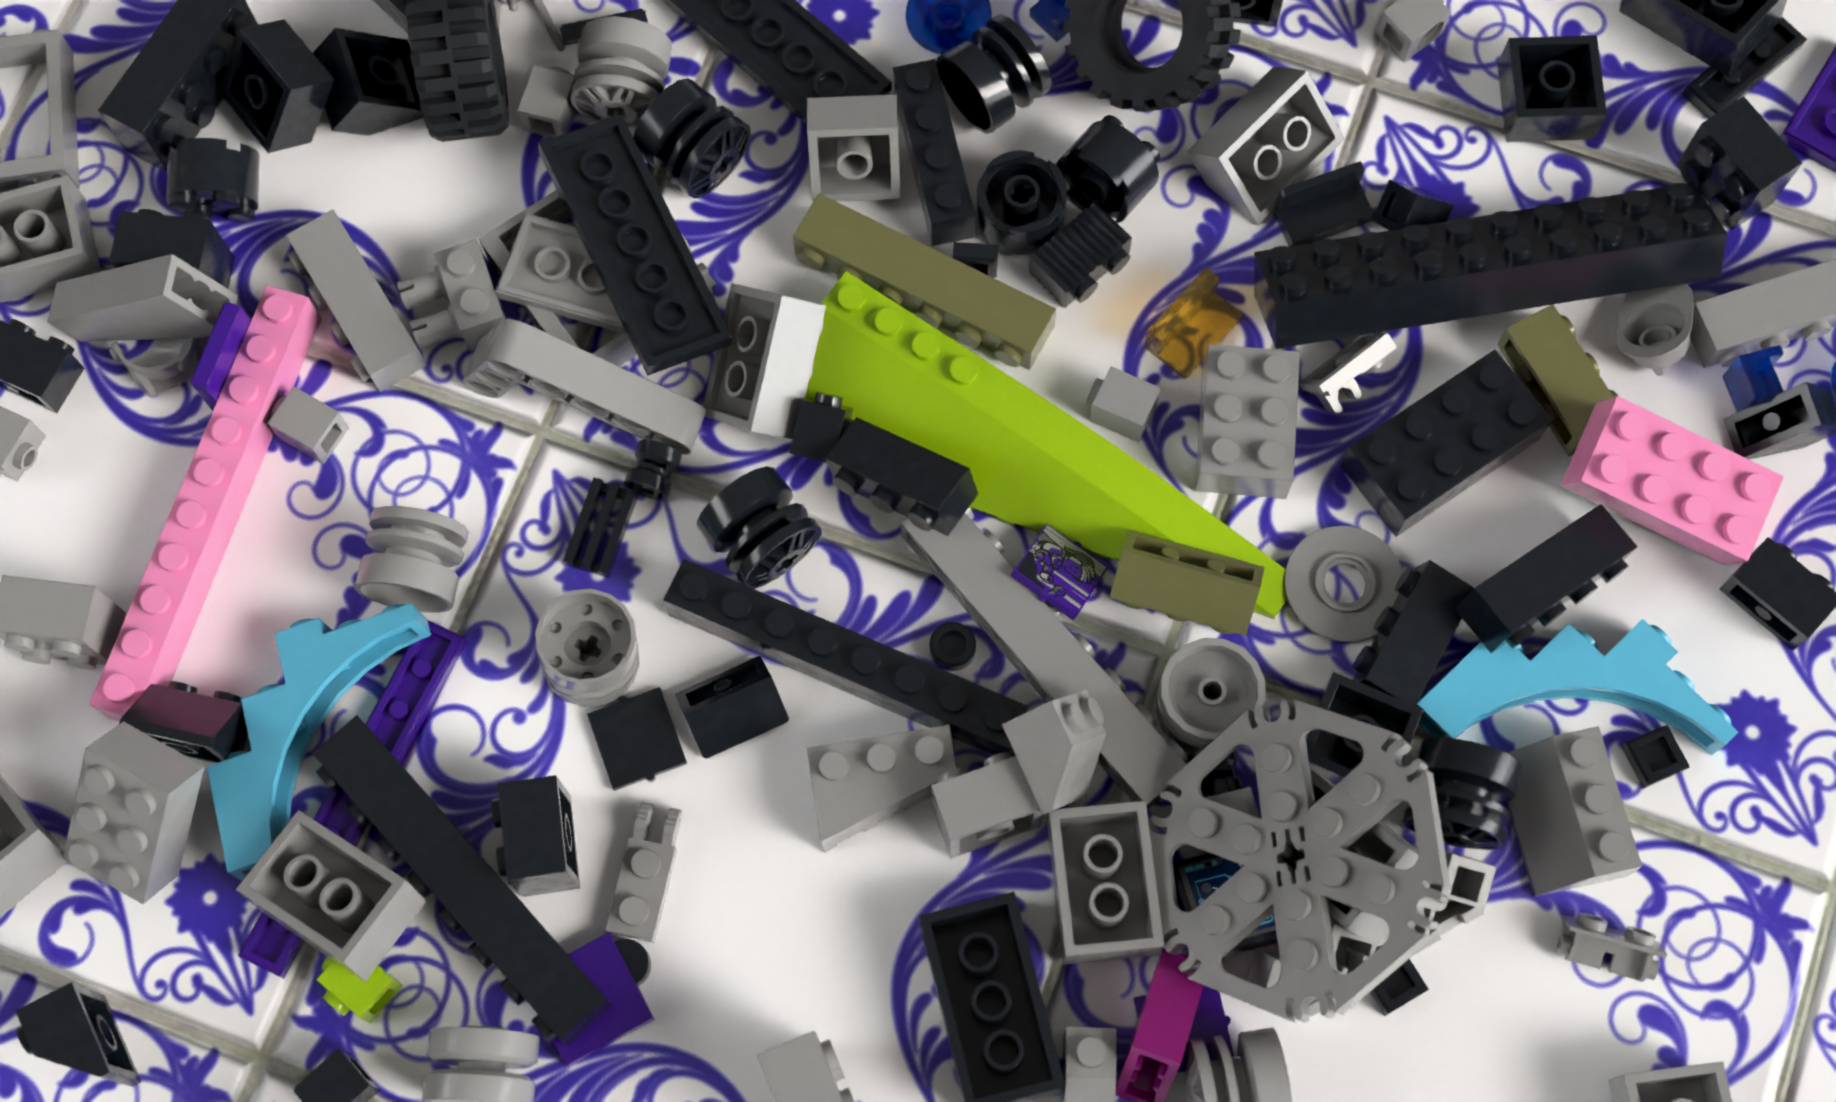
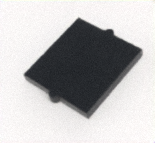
(637, 739)

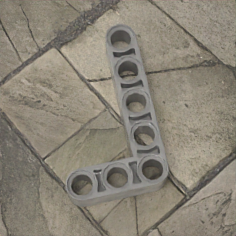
(586, 382)

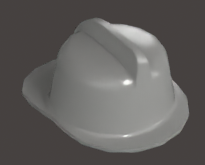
(1656, 325)

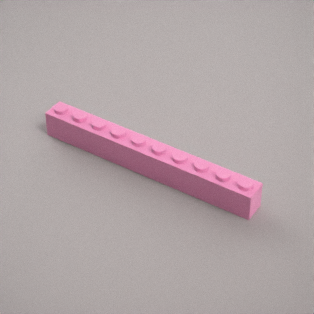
(208, 503)

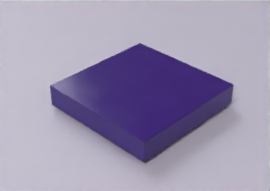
(220, 352)
(629, 1009)

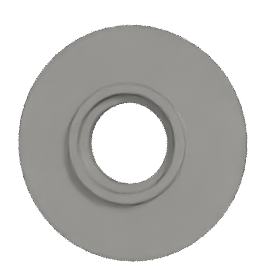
(1307, 591)

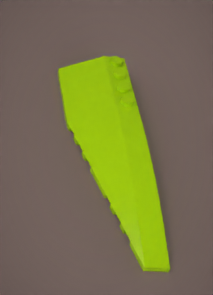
(1021, 449)

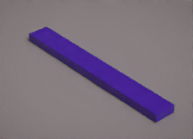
(395, 723)

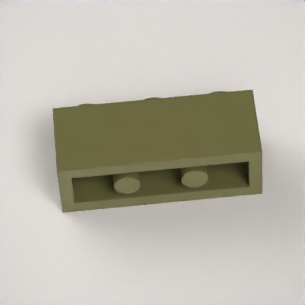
(1555, 372)
(1187, 583)

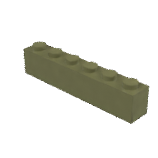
(925, 282)

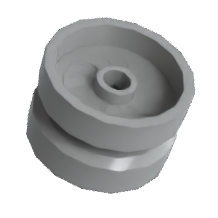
(1202, 669)
(481, 1063)

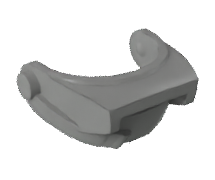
(164, 377)

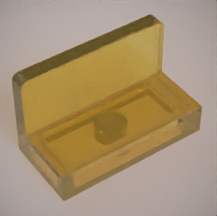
(1190, 324)

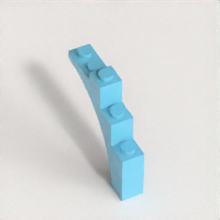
(318, 666)
(1569, 668)

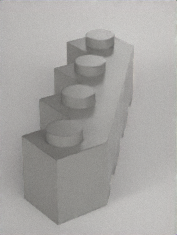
(1467, 899)

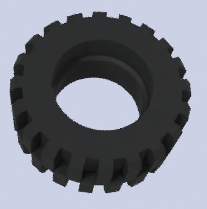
(458, 67)
(1117, 75)

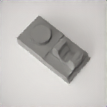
(1359, 357)

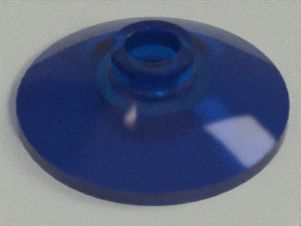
(926, 16)

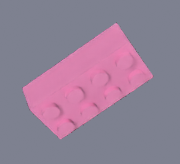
(1672, 481)

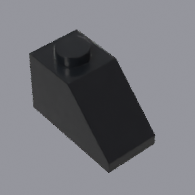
(1783, 422)

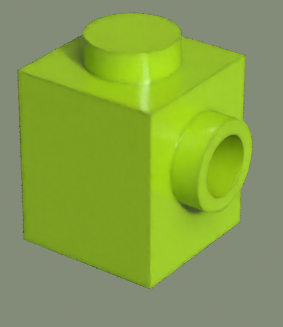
(351, 993)

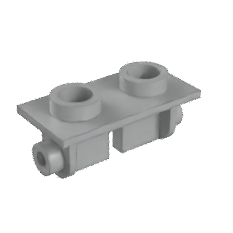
(1630, 950)

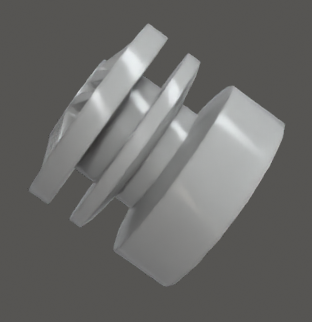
(619, 68)
(412, 558)
(578, 625)
(1251, 1076)

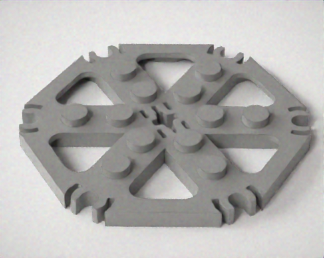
(1327, 871)

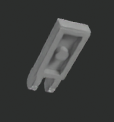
(644, 878)

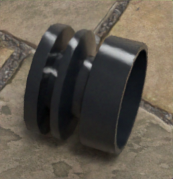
(994, 73)
(691, 138)
(758, 527)
(1467, 787)

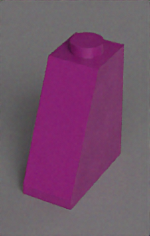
(1160, 1032)

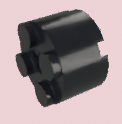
(1109, 168)
(213, 179)
(1020, 202)

